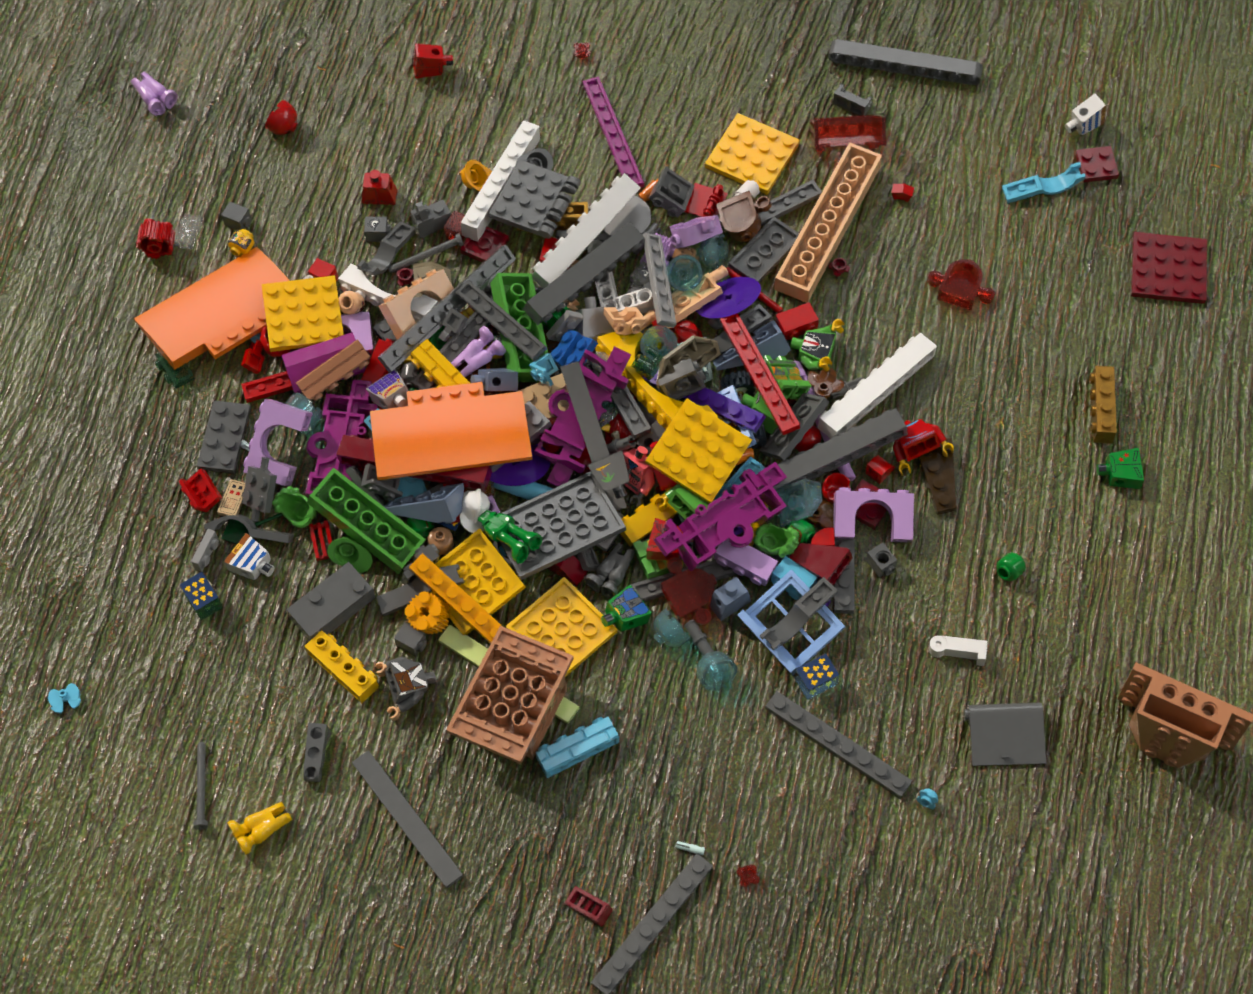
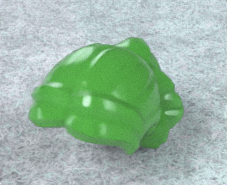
(294, 507)
(776, 540)

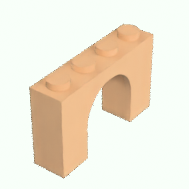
(398, 308)

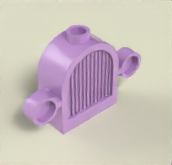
(695, 231)

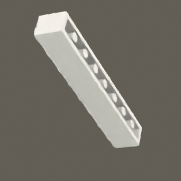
(477, 216)
(587, 229)
(877, 386)

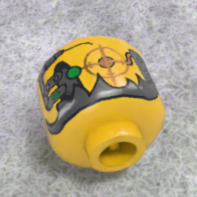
(241, 242)

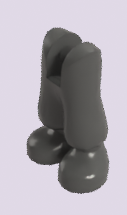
(612, 567)

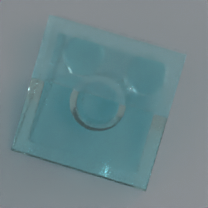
(801, 500)

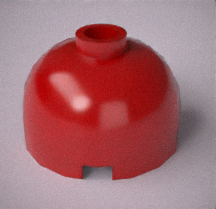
(282, 119)

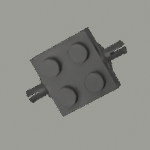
(259, 489)

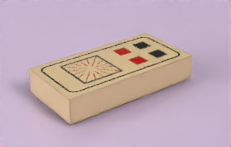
(232, 499)

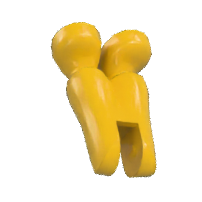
(261, 826)

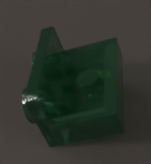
(175, 377)

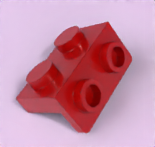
(200, 491)

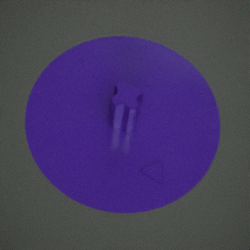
(736, 296)
(521, 472)

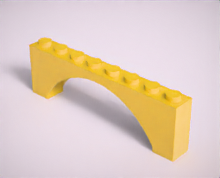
(658, 404)

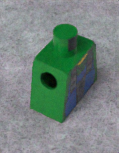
(626, 610)

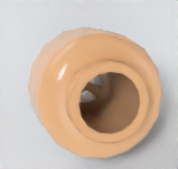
(351, 302)

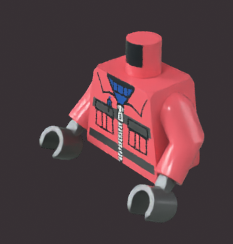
(640, 474)

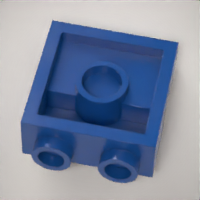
(572, 348)

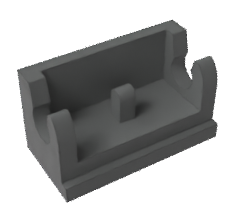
(851, 101)

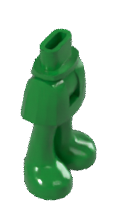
(498, 528)

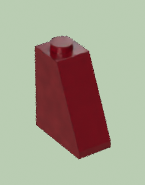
(822, 560)

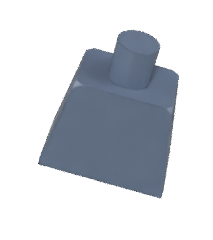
(497, 379)
(731, 597)

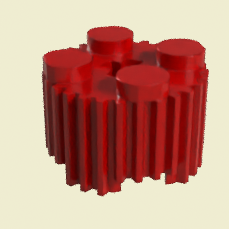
(155, 238)

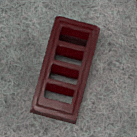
(600, 912)

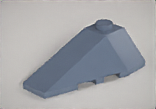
(767, 339)
(432, 507)

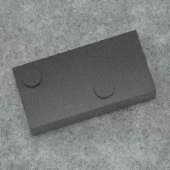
(331, 602)

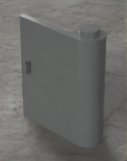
(1006, 733)

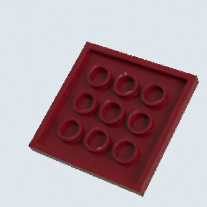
(1169, 267)

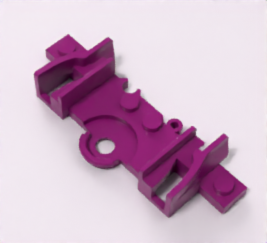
(336, 425)
(566, 429)
(717, 521)

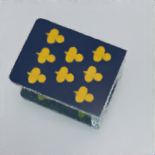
(817, 676)

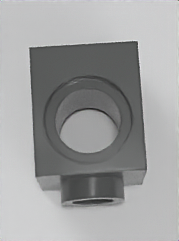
(878, 553)

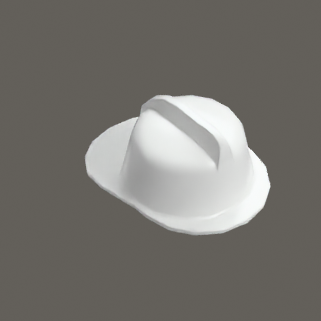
(473, 506)

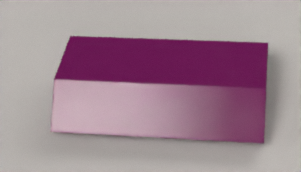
(305, 360)

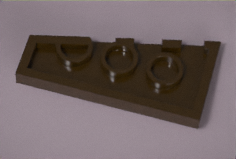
(940, 478)

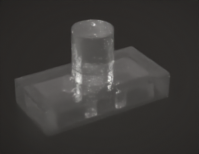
(188, 231)

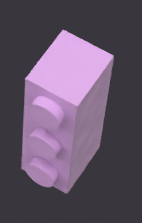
(746, 562)

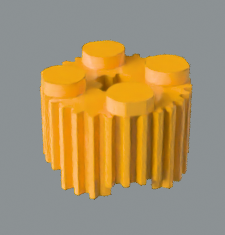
(426, 604)

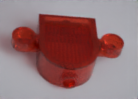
(961, 284)
(688, 591)

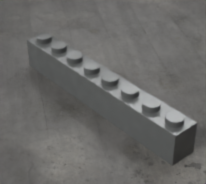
(583, 273)
(843, 448)

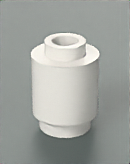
(749, 185)

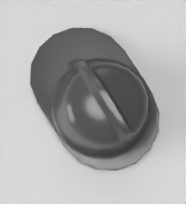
(538, 157)

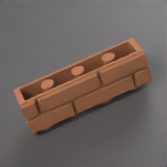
(333, 370)

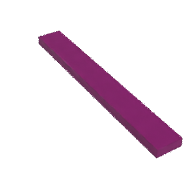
(612, 130)

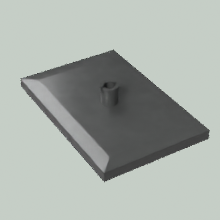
(568, 521)

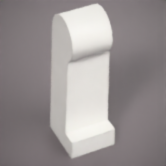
(959, 648)

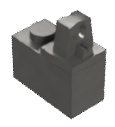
(429, 218)

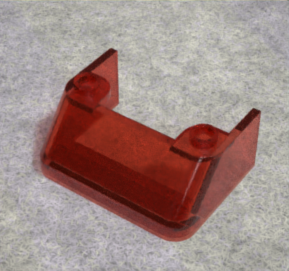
(841, 130)

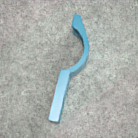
(1036, 185)

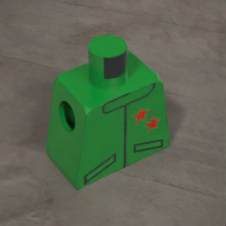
(1123, 469)

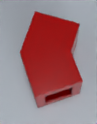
(902, 191)

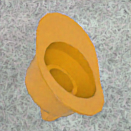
(474, 175)

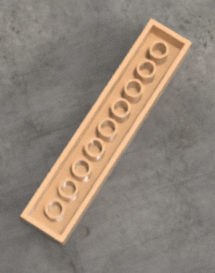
(828, 222)

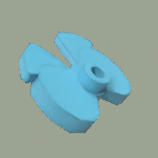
(70, 694)

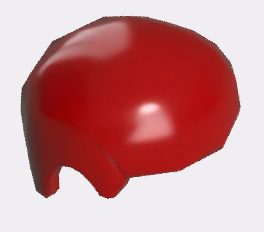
(811, 438)
(832, 483)

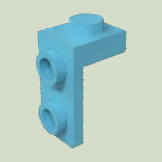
(543, 368)

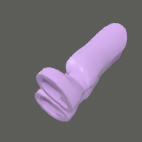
(153, 92)
(476, 355)

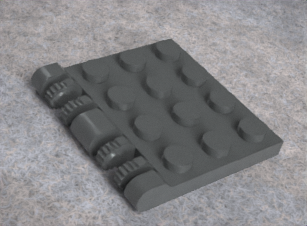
(534, 197)

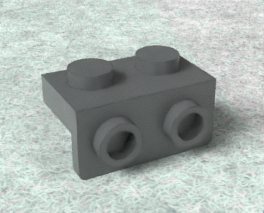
(387, 488)

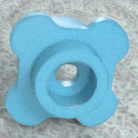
(928, 798)

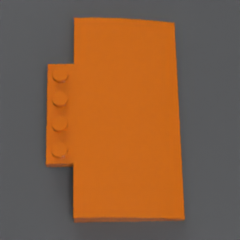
(212, 312)
(450, 431)

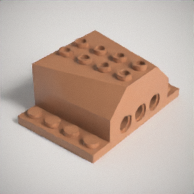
(512, 696)
(1178, 720)

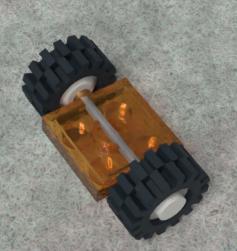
(744, 384)

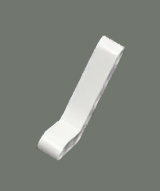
(607, 288)

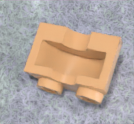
(626, 321)

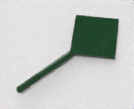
(236, 530)

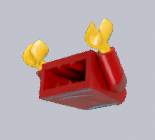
(919, 440)

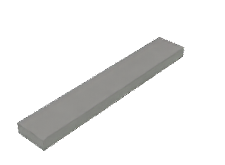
(659, 280)

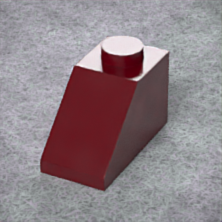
(570, 569)

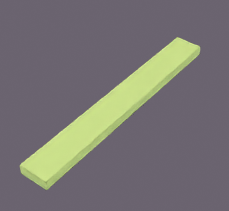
(475, 652)

